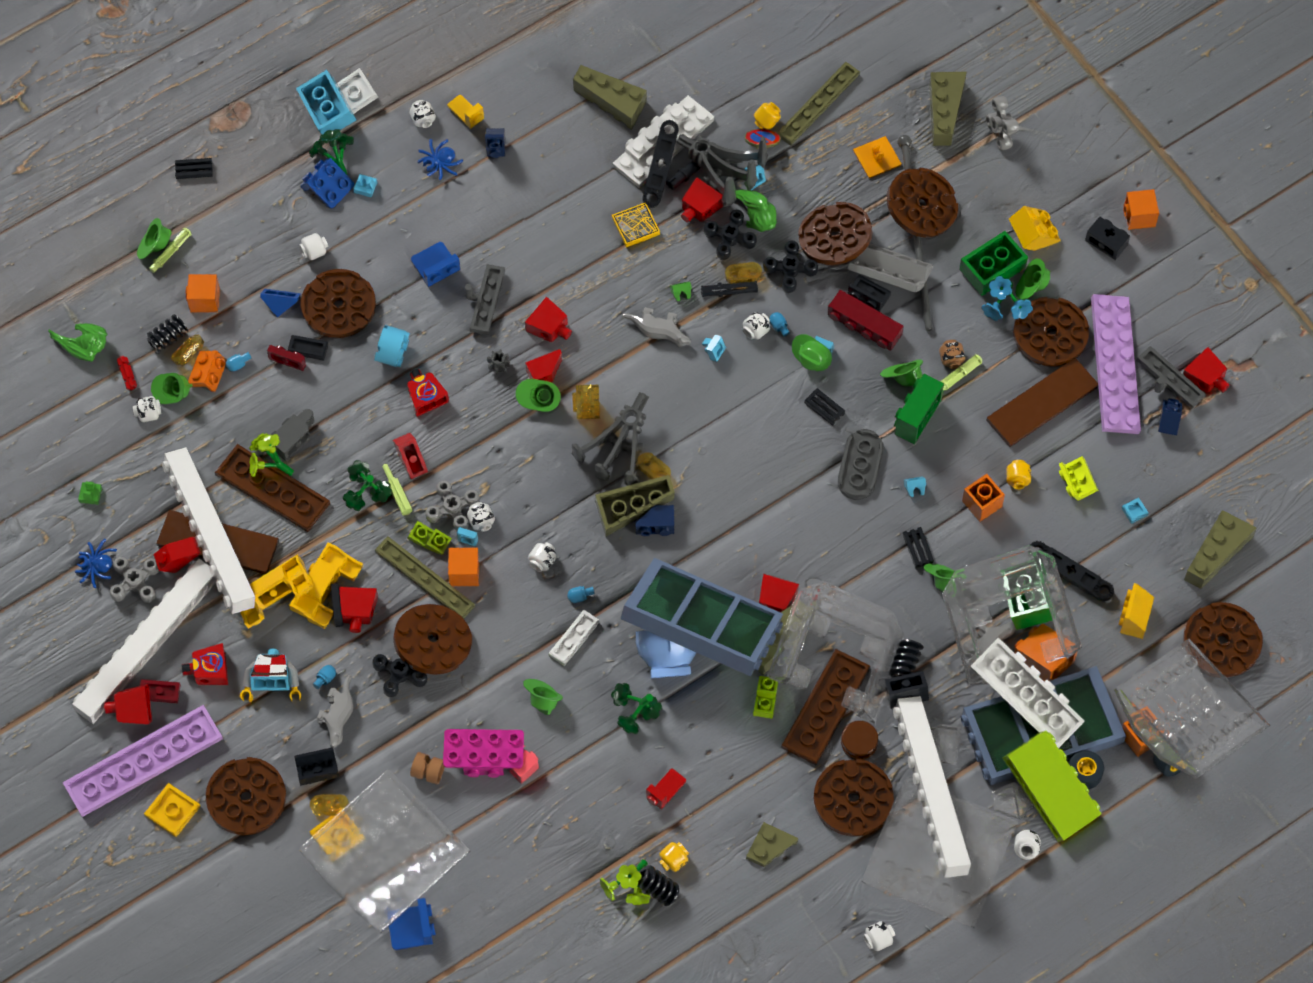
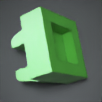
(677, 288)
(90, 493)

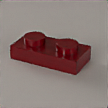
(285, 357)
(163, 691)

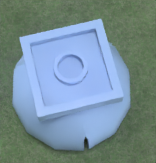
(663, 656)

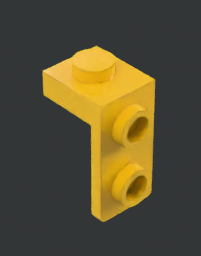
(466, 112)

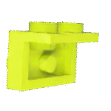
(1078, 478)

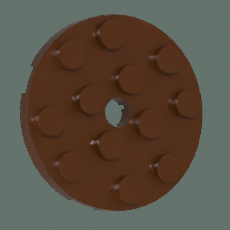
(922, 220)
(837, 249)
(336, 285)
(1054, 349)
(1236, 625)
(432, 657)
(249, 815)
(848, 816)

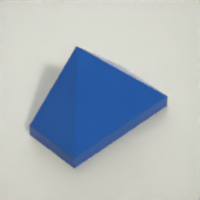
(278, 300)

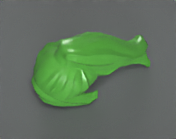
(760, 211)
(87, 345)

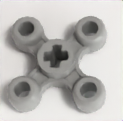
(1002, 123)
(447, 509)
(132, 574)

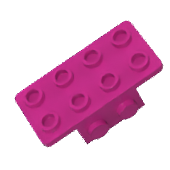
(483, 751)

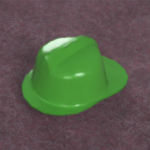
(154, 240)
(1033, 280)
(811, 353)
(904, 373)
(170, 388)
(538, 395)
(941, 575)
(542, 695)

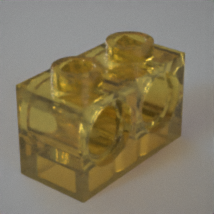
(586, 402)

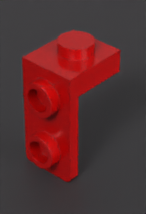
(665, 789)

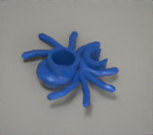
(439, 159)
(95, 563)

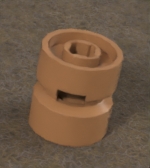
(427, 768)

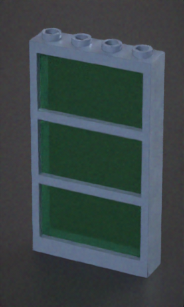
(702, 617)
(1000, 729)

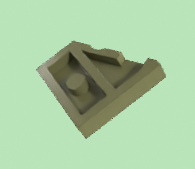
(769, 844)

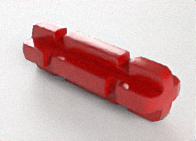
(126, 373)

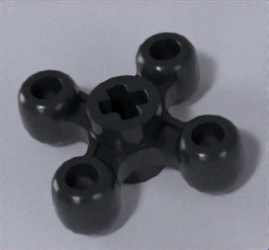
(730, 234)
(790, 266)
(397, 676)

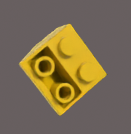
(1034, 228)
(1136, 612)

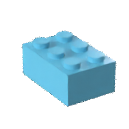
(326, 103)

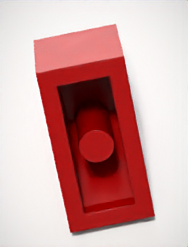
(544, 367)
(410, 455)
(176, 555)

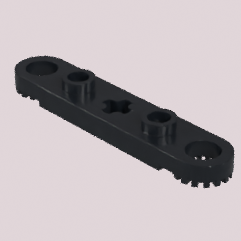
(664, 151)
(1082, 577)

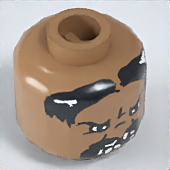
(952, 354)

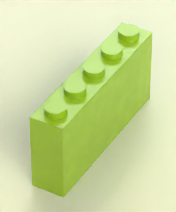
(1052, 785)

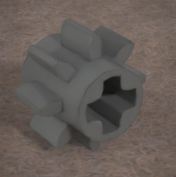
(498, 361)

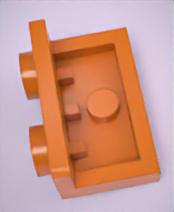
(207, 370)

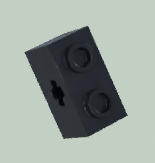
(1107, 238)
(905, 687)

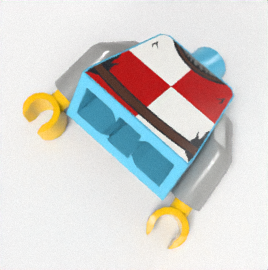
(270, 673)

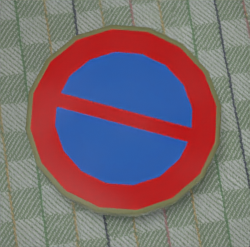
(753, 137)

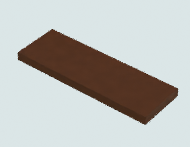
(1042, 402)
(273, 489)
(251, 548)
(823, 707)

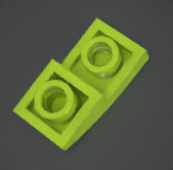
(430, 539)
(765, 697)

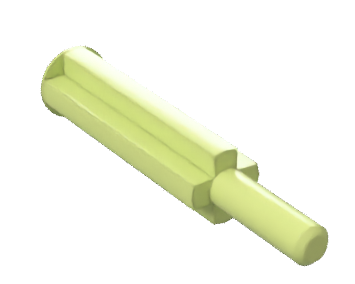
(398, 492)

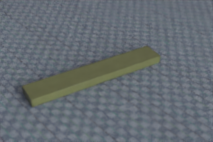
(818, 103)
(424, 577)

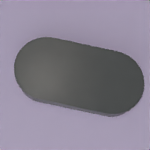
(860, 464)

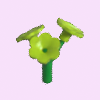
(267, 444)
(627, 877)

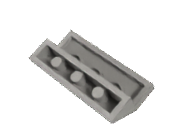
(892, 268)

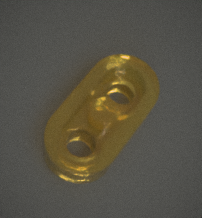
(743, 272)
(187, 350)
(655, 468)
(326, 804)

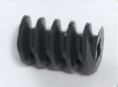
(166, 332)
(905, 658)
(658, 885)

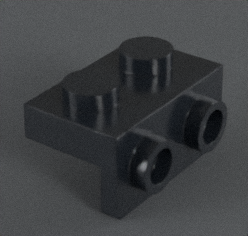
(869, 292)
(316, 766)

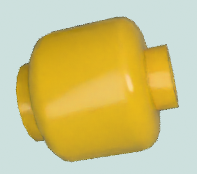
(767, 115)
(1018, 474)
(673, 856)

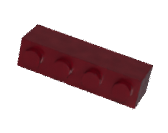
(865, 320)

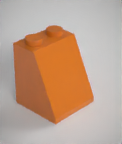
(1032, 651)

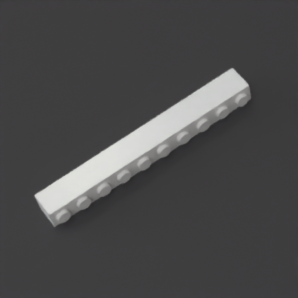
(208, 531)
(145, 641)
(932, 787)

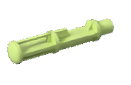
(170, 250)
(961, 371)

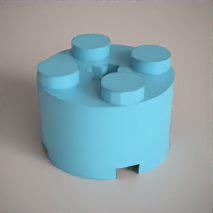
(392, 346)

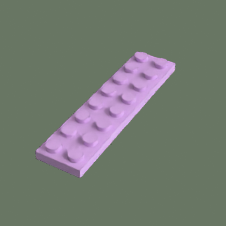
(1115, 364)
(142, 760)

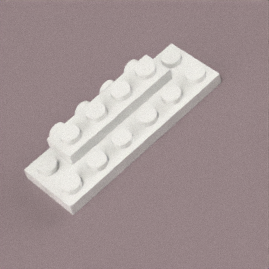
(639, 152)
(1027, 691)

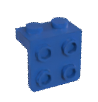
(328, 182)
(435, 263)
(413, 927)

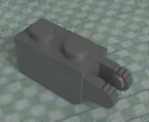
(294, 433)

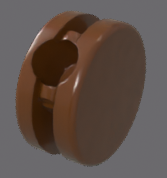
(859, 740)

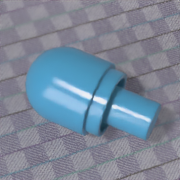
(779, 323)
(237, 361)
(579, 594)
(324, 676)

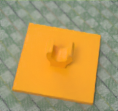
(877, 157)

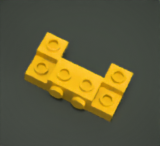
(323, 573)
(275, 585)

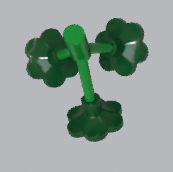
(333, 137)
(360, 472)
(648, 707)

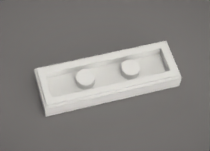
(574, 637)

